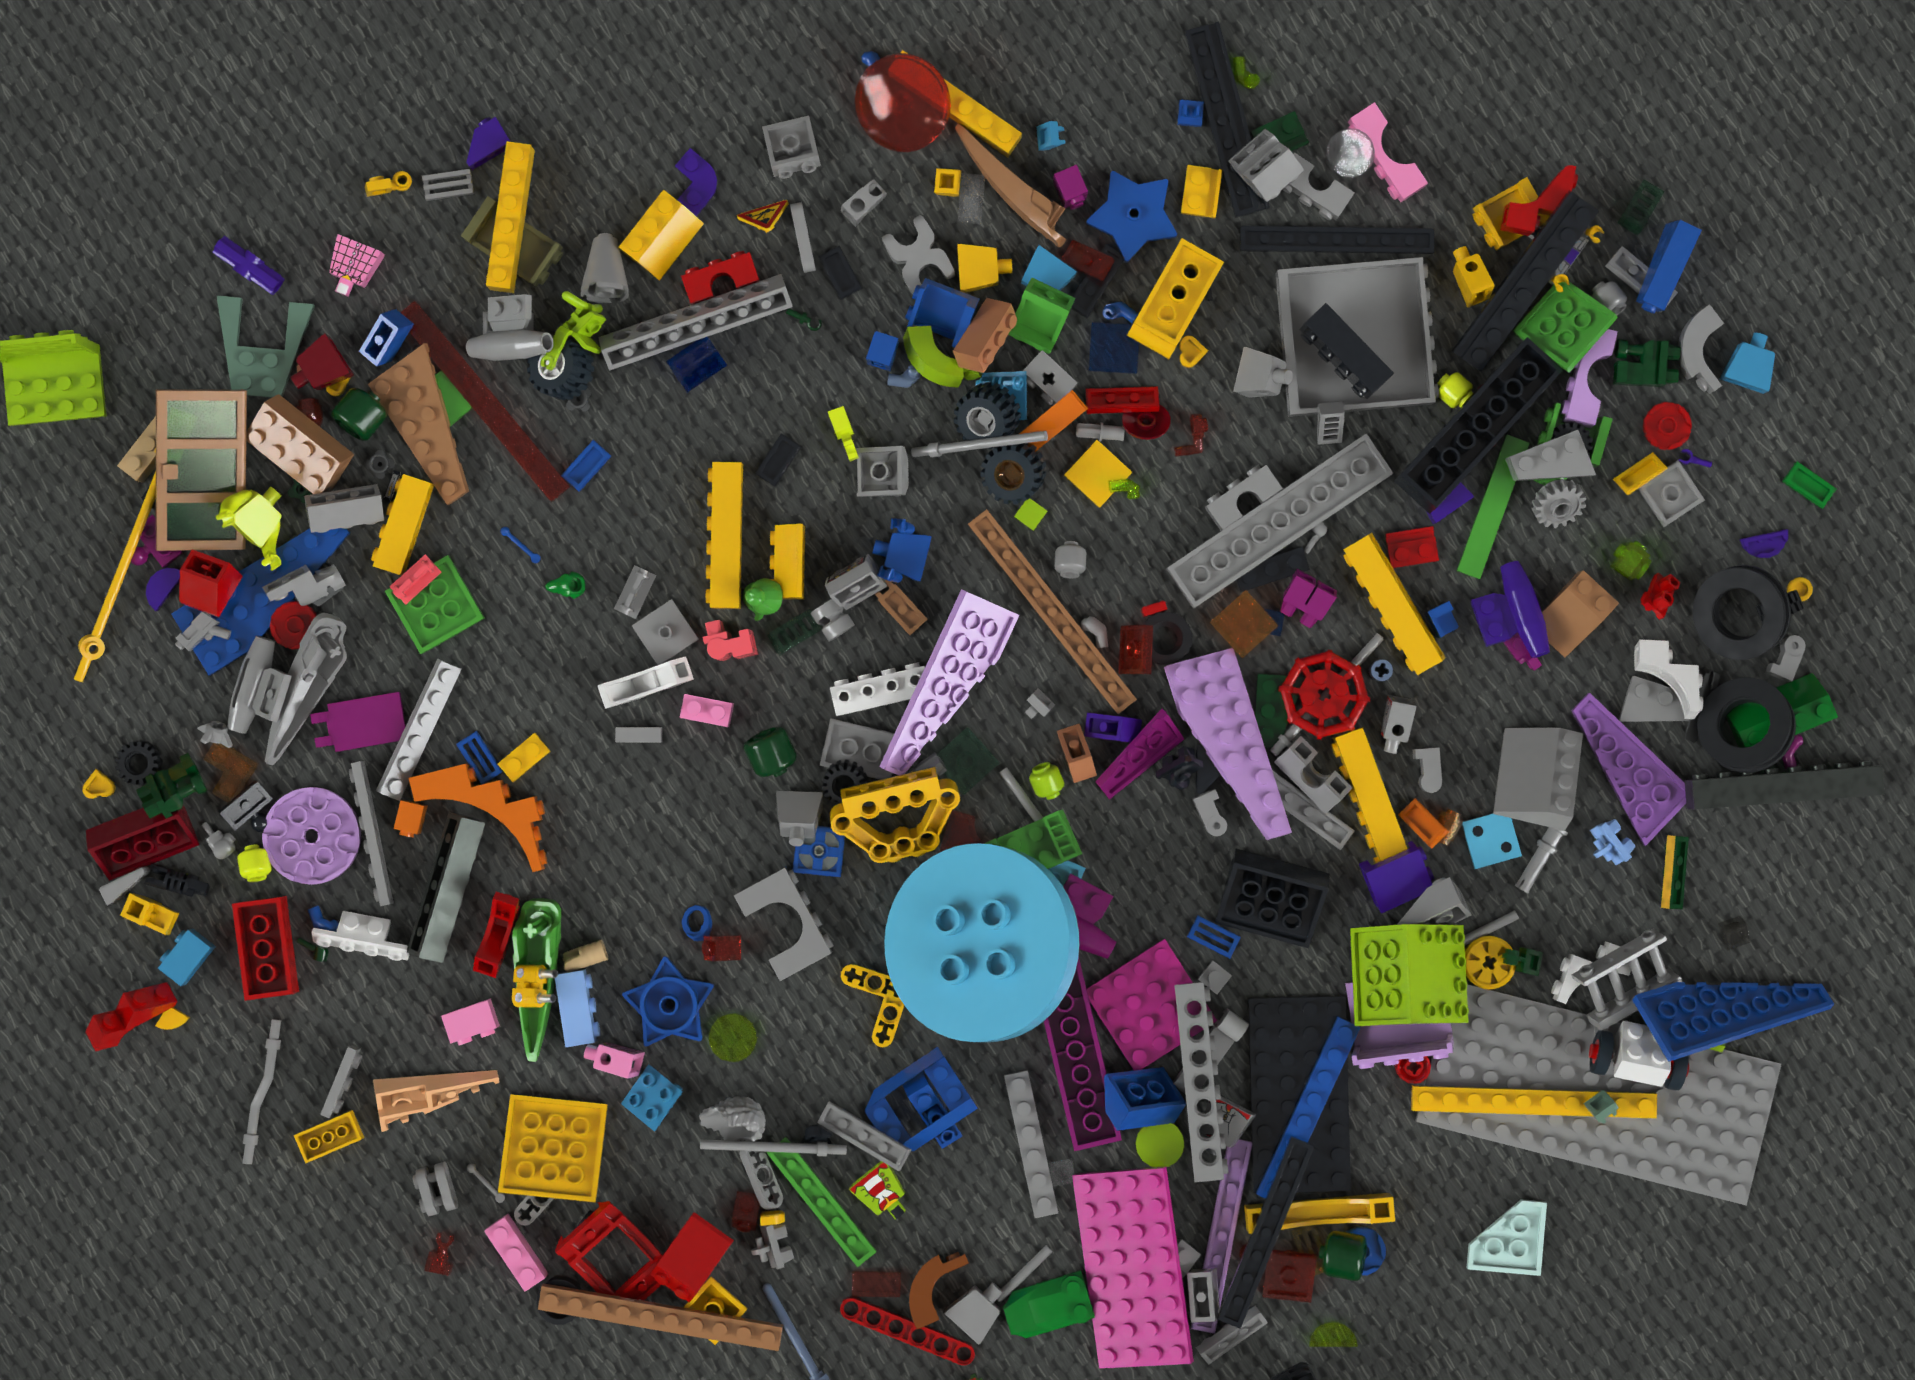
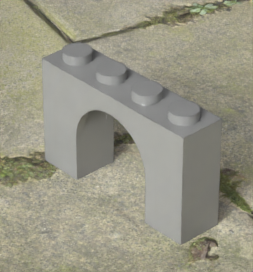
(782, 888)

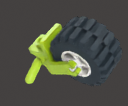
(568, 365)

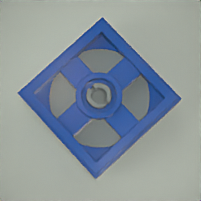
(820, 854)

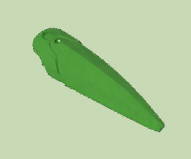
(537, 943)

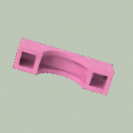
(1402, 179)

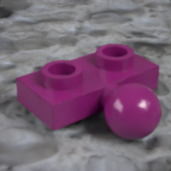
(149, 539)

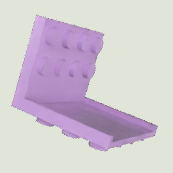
(1398, 1041)

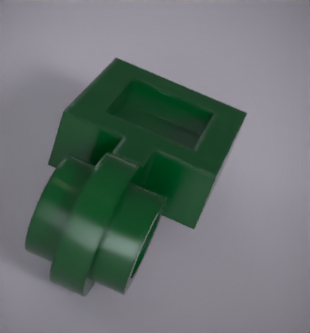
(1525, 960)

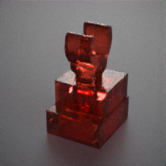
(438, 1260)

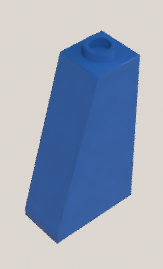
(1667, 265)

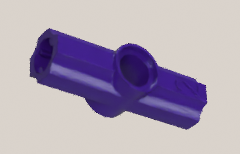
(248, 265)

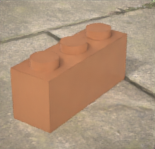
(985, 335)

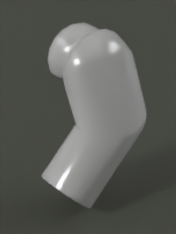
(1098, 629)

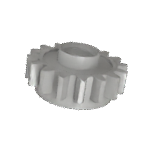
(1558, 503)

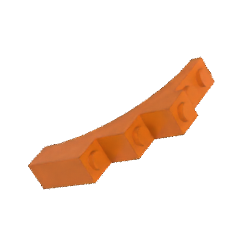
(518, 816)

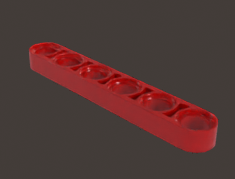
(905, 1335)

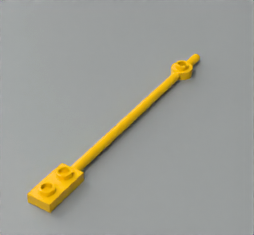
(94, 638)

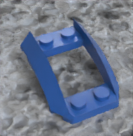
(946, 1084)

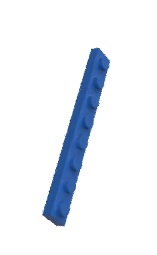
(1315, 1093)

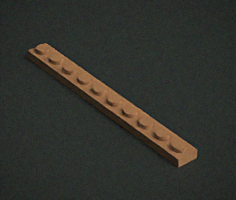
(1052, 611)
(660, 1317)

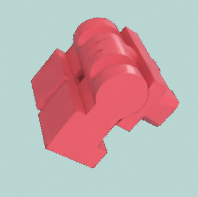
(722, 646)

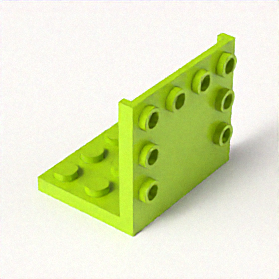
(52, 378)
(1409, 974)

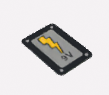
(390, 489)

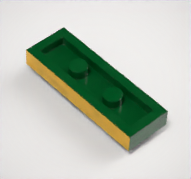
(1674, 872)

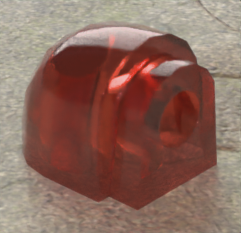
(312, 409)

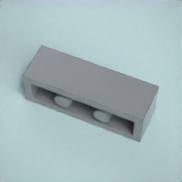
(638, 734)

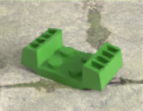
(1045, 840)

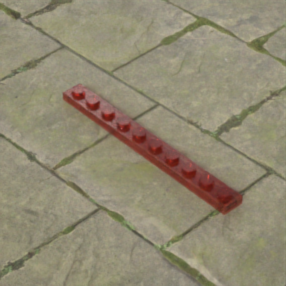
(485, 403)

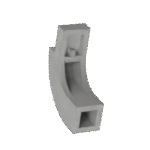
(1692, 342)

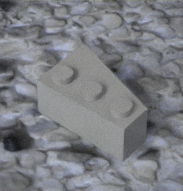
(1553, 459)

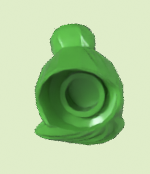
(763, 597)

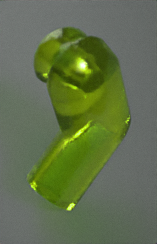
(1125, 485)

